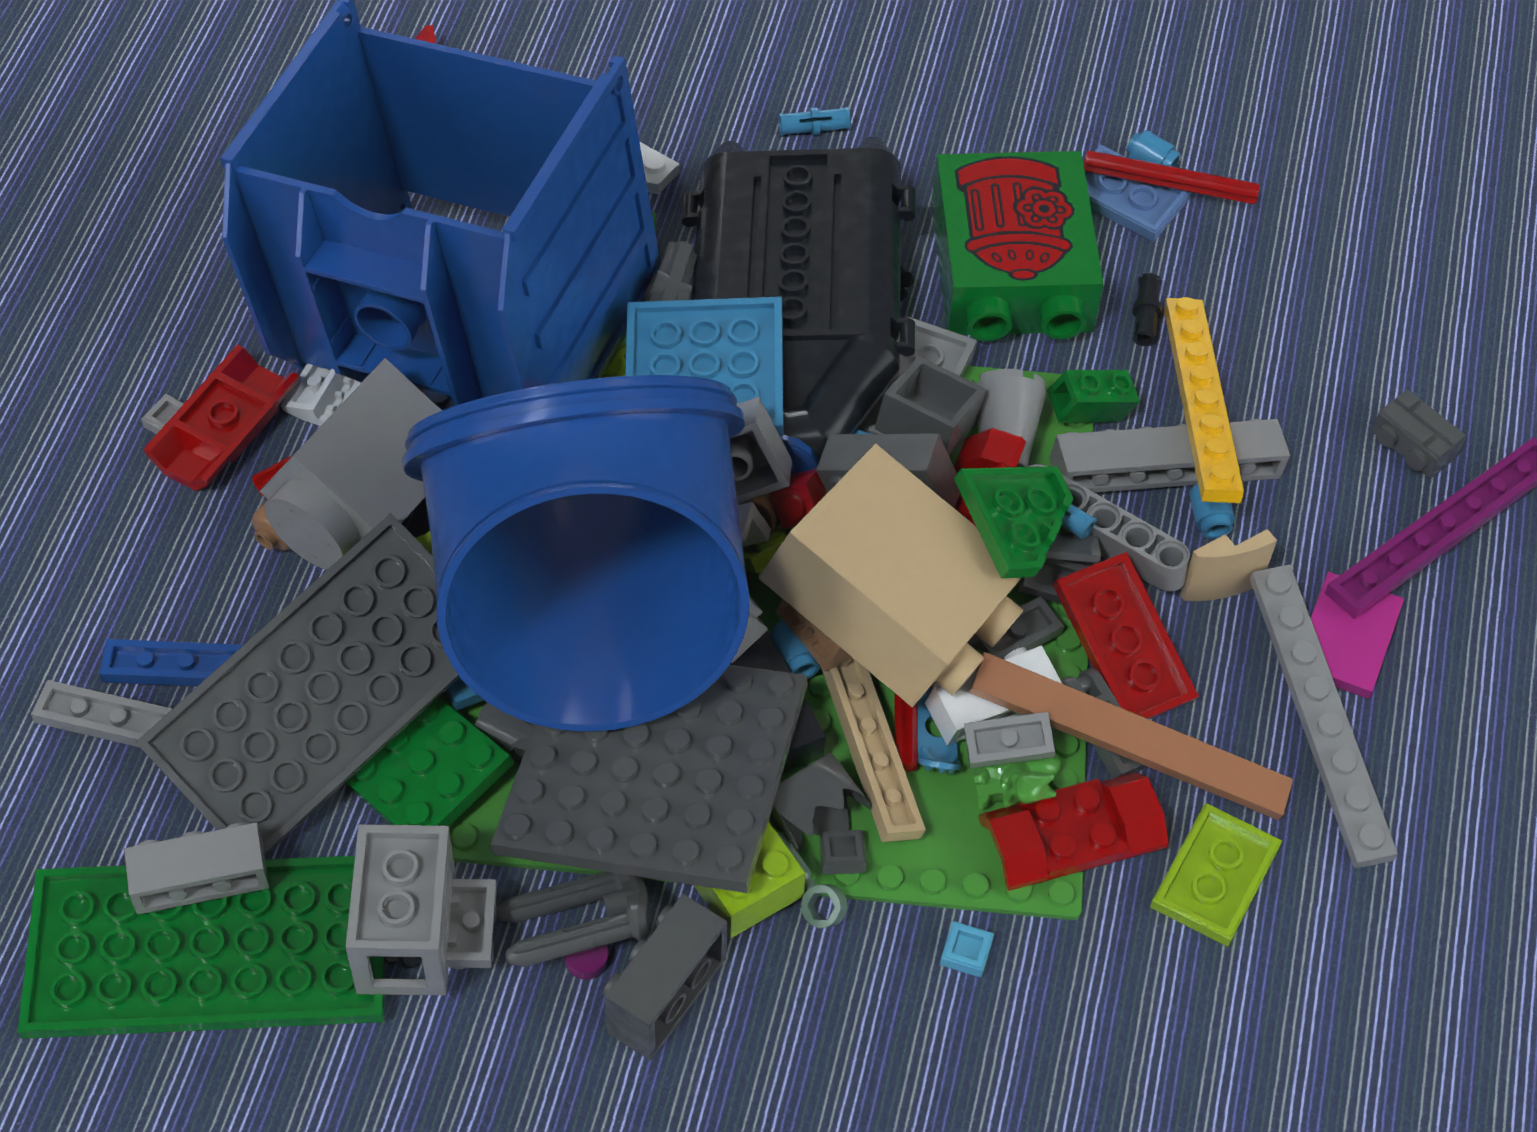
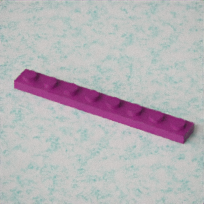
(1436, 532)

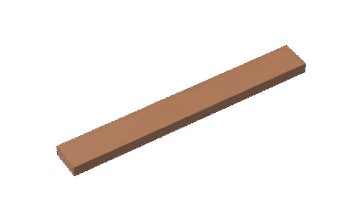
(1132, 736)

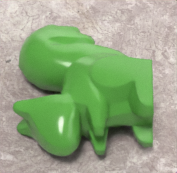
(1016, 781)

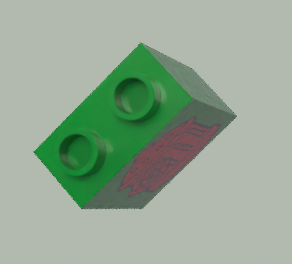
(1016, 244)

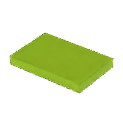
(1216, 874)

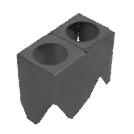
(815, 800)

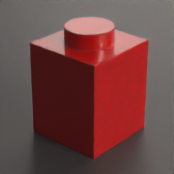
(799, 498)

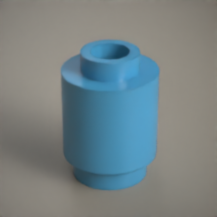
(1152, 149)
(1211, 518)
(793, 651)

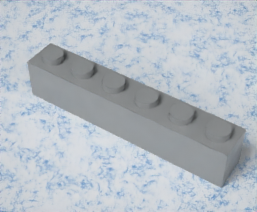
(1162, 456)

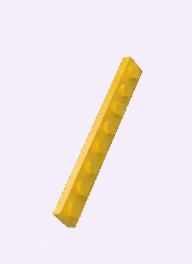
(1203, 401)

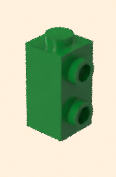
(1093, 396)

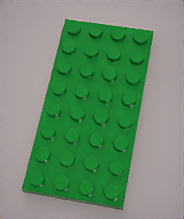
(193, 966)

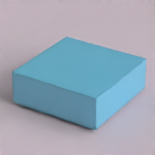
(966, 949)

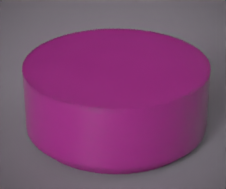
(588, 963)

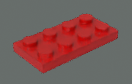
(1125, 637)

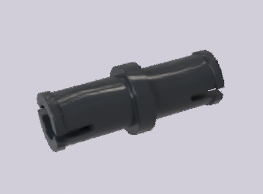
(1147, 309)

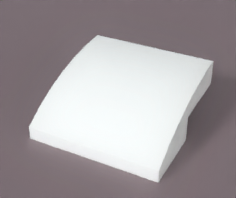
(318, 394)

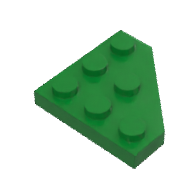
(1016, 513)

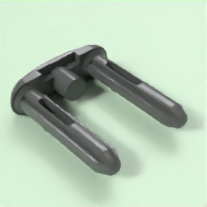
(625, 906)

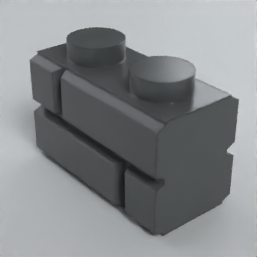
(1418, 434)

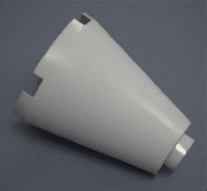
(1012, 405)

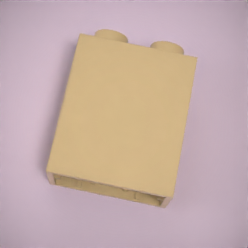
(894, 578)

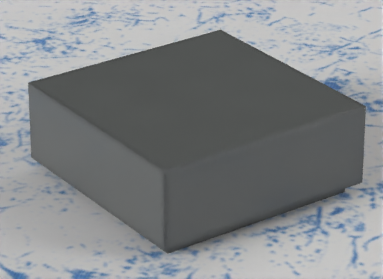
(842, 852)

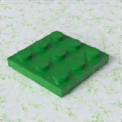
(430, 770)

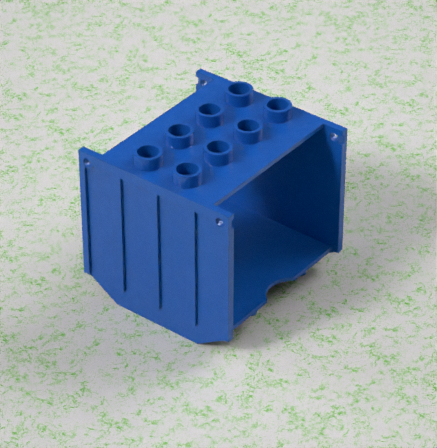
(358, 276)

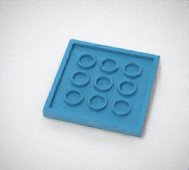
(714, 340)

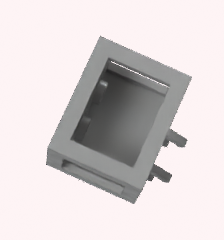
(415, 907)

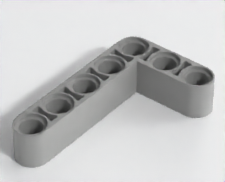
(1126, 531)

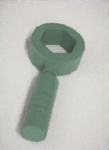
(813, 892)

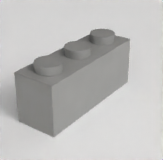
(196, 867)

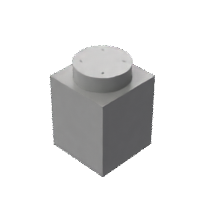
(350, 470)

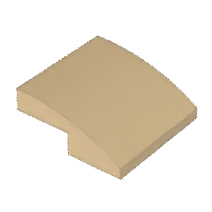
(1226, 569)

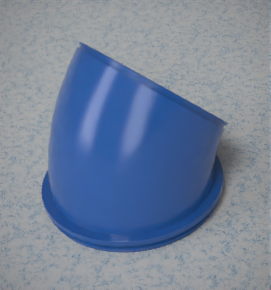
(586, 545)

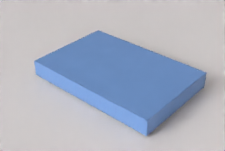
(1134, 204)

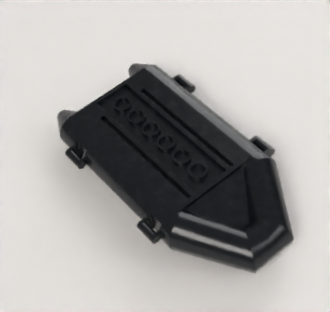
(828, 243)

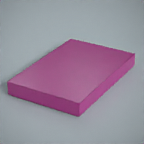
(1355, 645)

